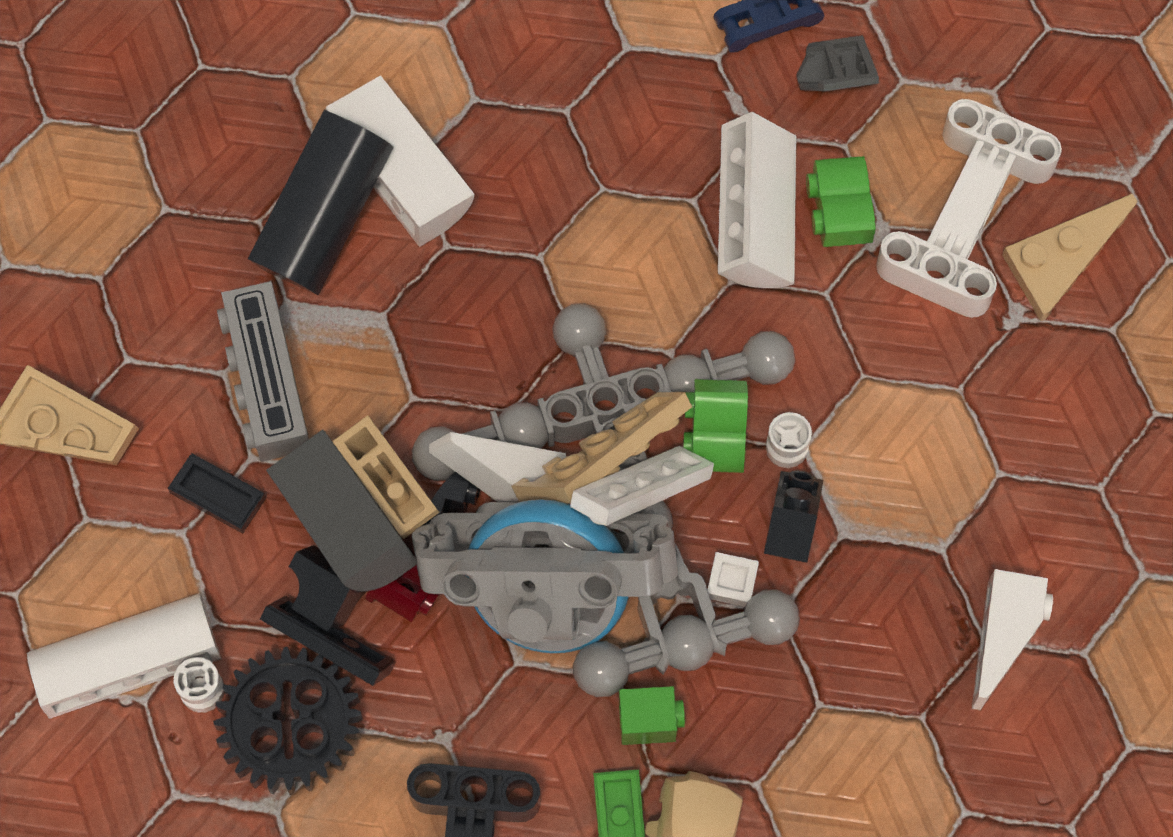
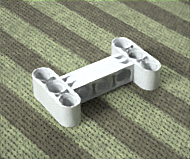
(968, 207)

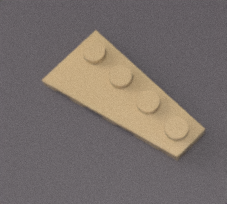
(606, 449)

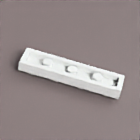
(641, 485)

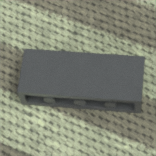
(341, 515)

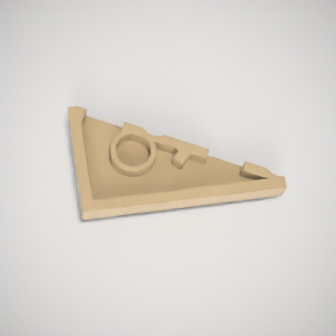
(1055, 258)

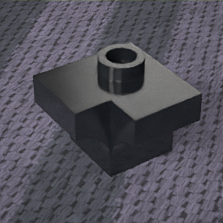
(321, 593)

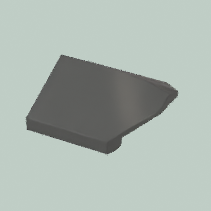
(837, 65)

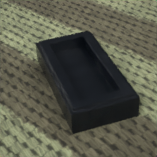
(217, 493)

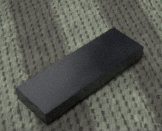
(334, 645)

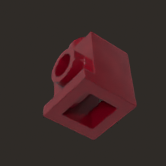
(404, 596)

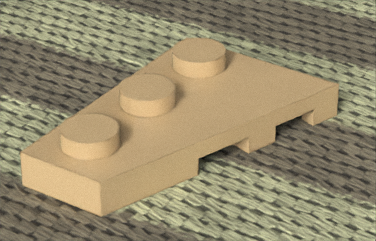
(61, 422)

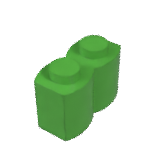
(842, 201)
(718, 423)

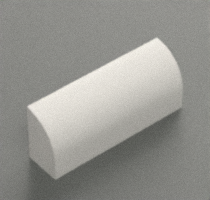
(417, 177)
(757, 203)
(121, 656)

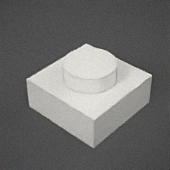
(732, 579)

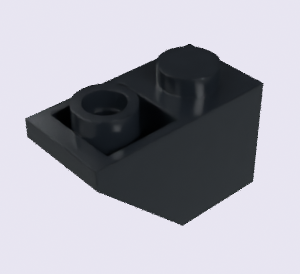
(794, 515)

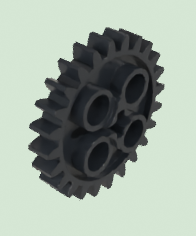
(248, 723)

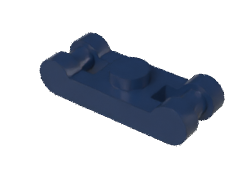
(765, 20)

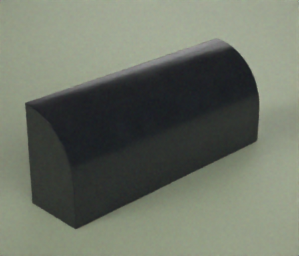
(320, 202)

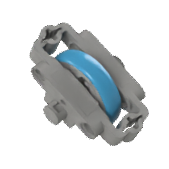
(544, 569)

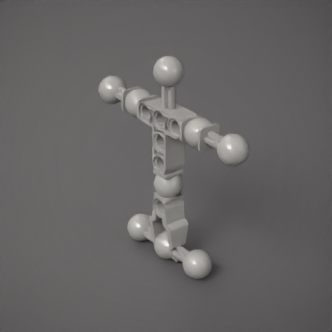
(686, 639)

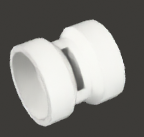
(792, 431)
(203, 691)

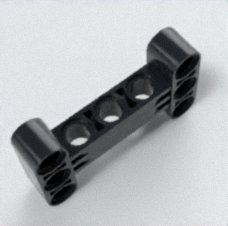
(479, 817)

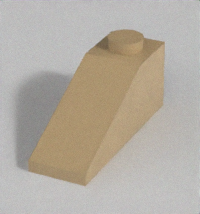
(385, 477)

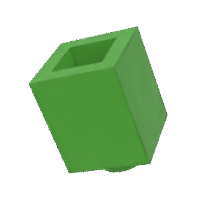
(650, 715)

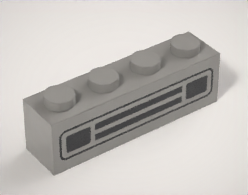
(265, 371)

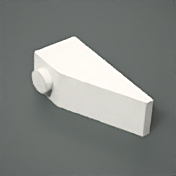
(492, 463)
(1011, 617)

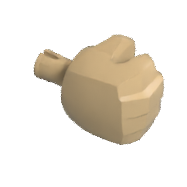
(696, 808)

